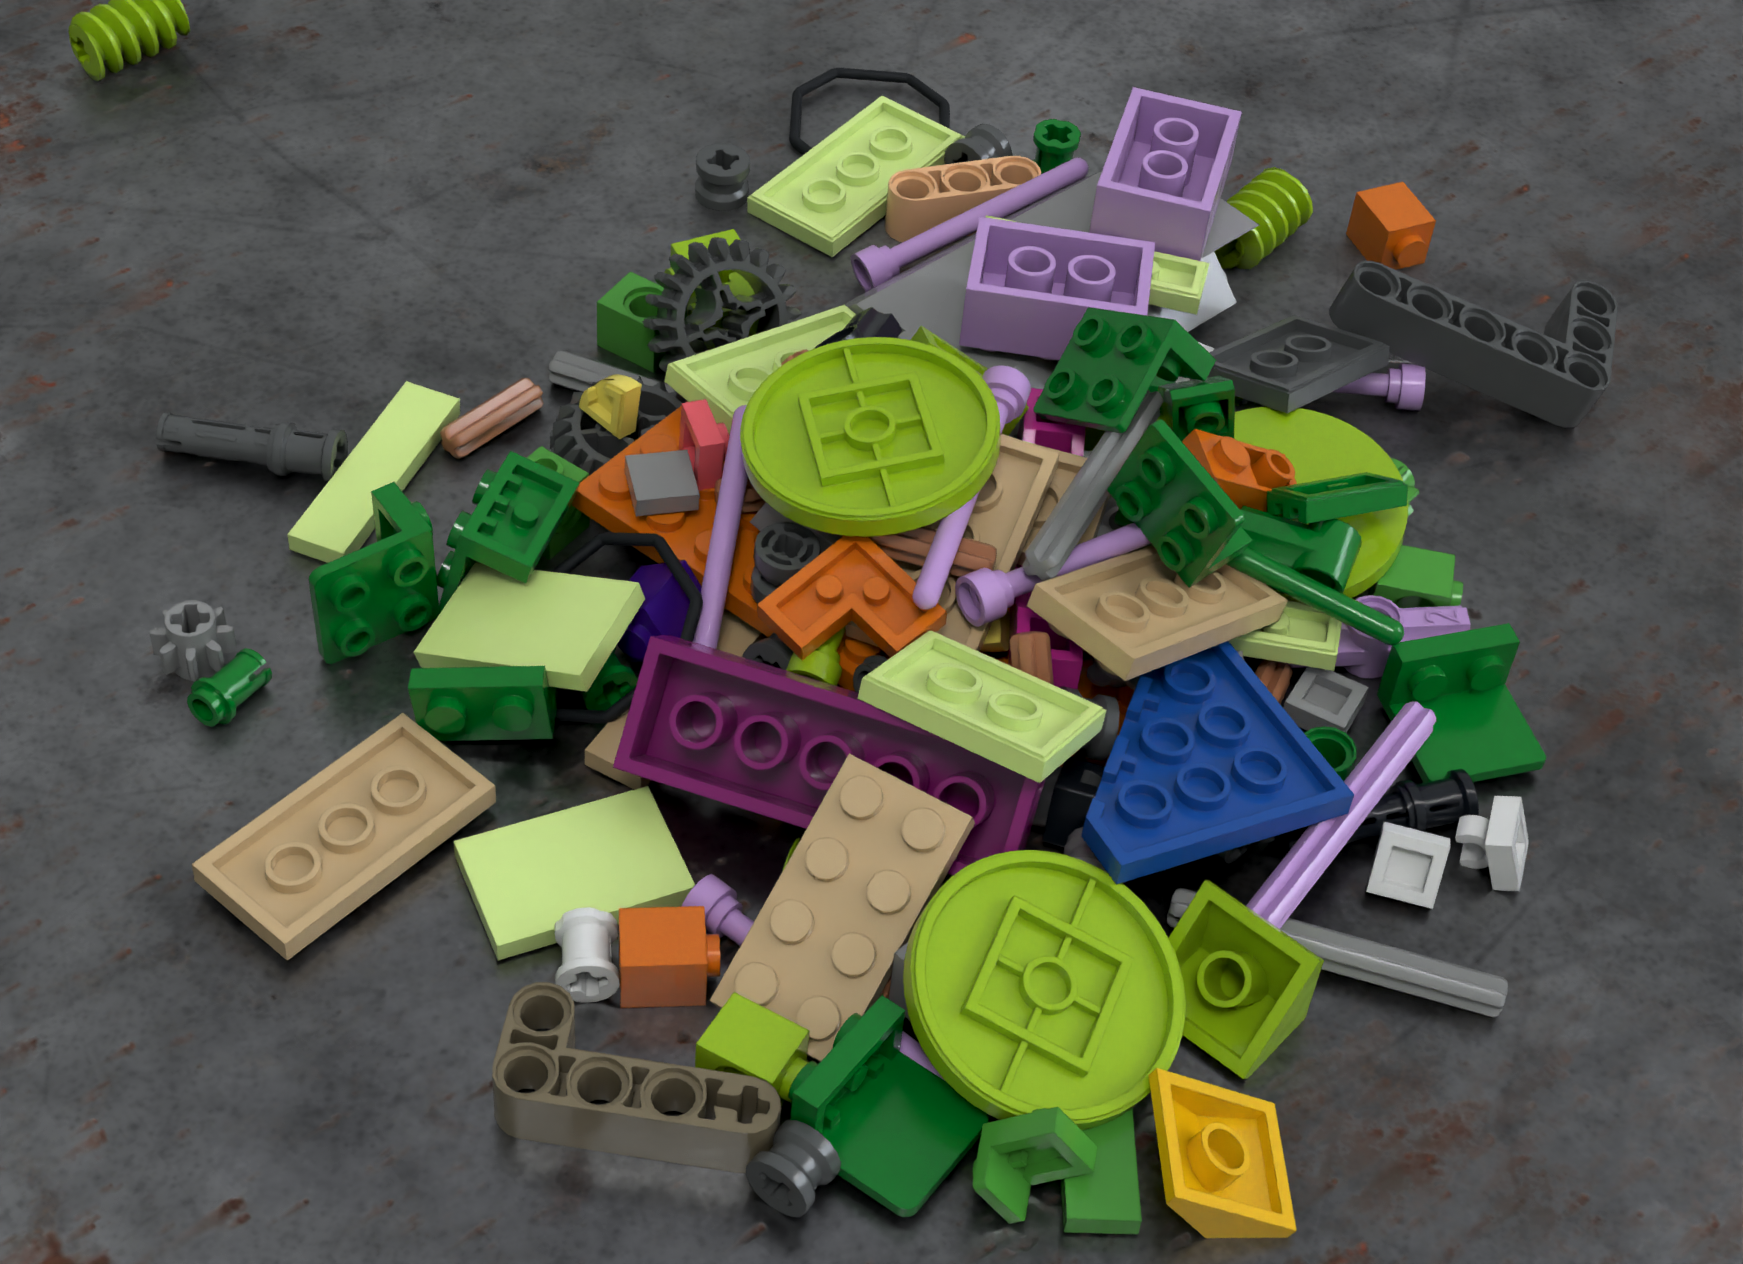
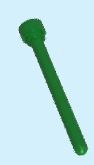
(1312, 593)

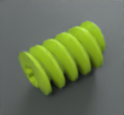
(123, 31)
(1278, 206)

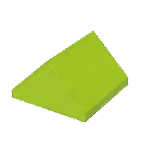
(1240, 979)

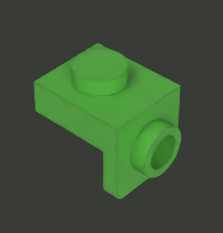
(1028, 1153)

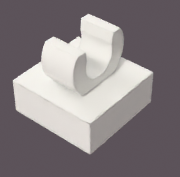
(1496, 842)
(1408, 865)

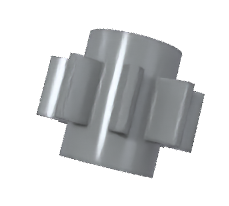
(193, 640)

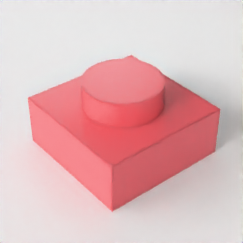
(704, 441)

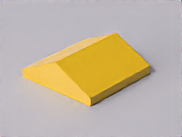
(1221, 1159)

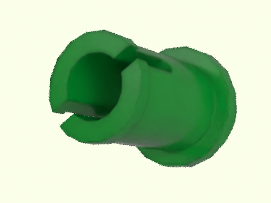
(217, 697)

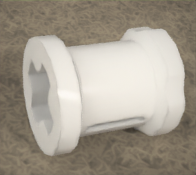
(587, 954)

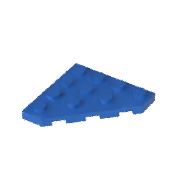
(1205, 770)

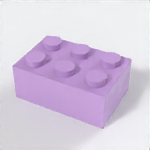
(1166, 172)
(1037, 281)

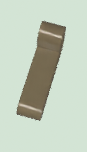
(638, 1091)

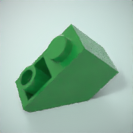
(1200, 406)

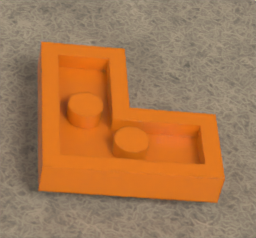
(844, 585)

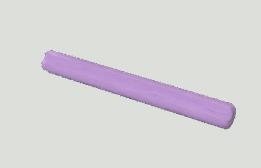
(1325, 839)

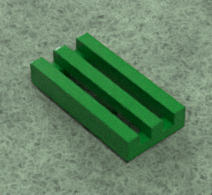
(1337, 497)

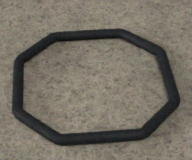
(860, 74)
(680, 575)

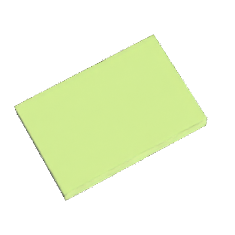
(549, 622)
(983, 705)
(579, 857)

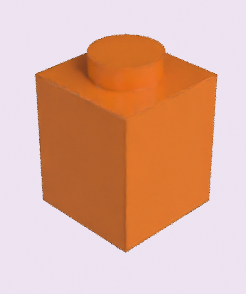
(1391, 226)
(665, 956)

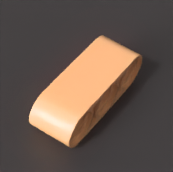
(935, 194)

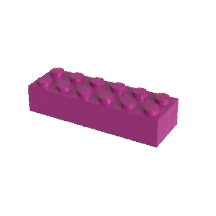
(782, 737)

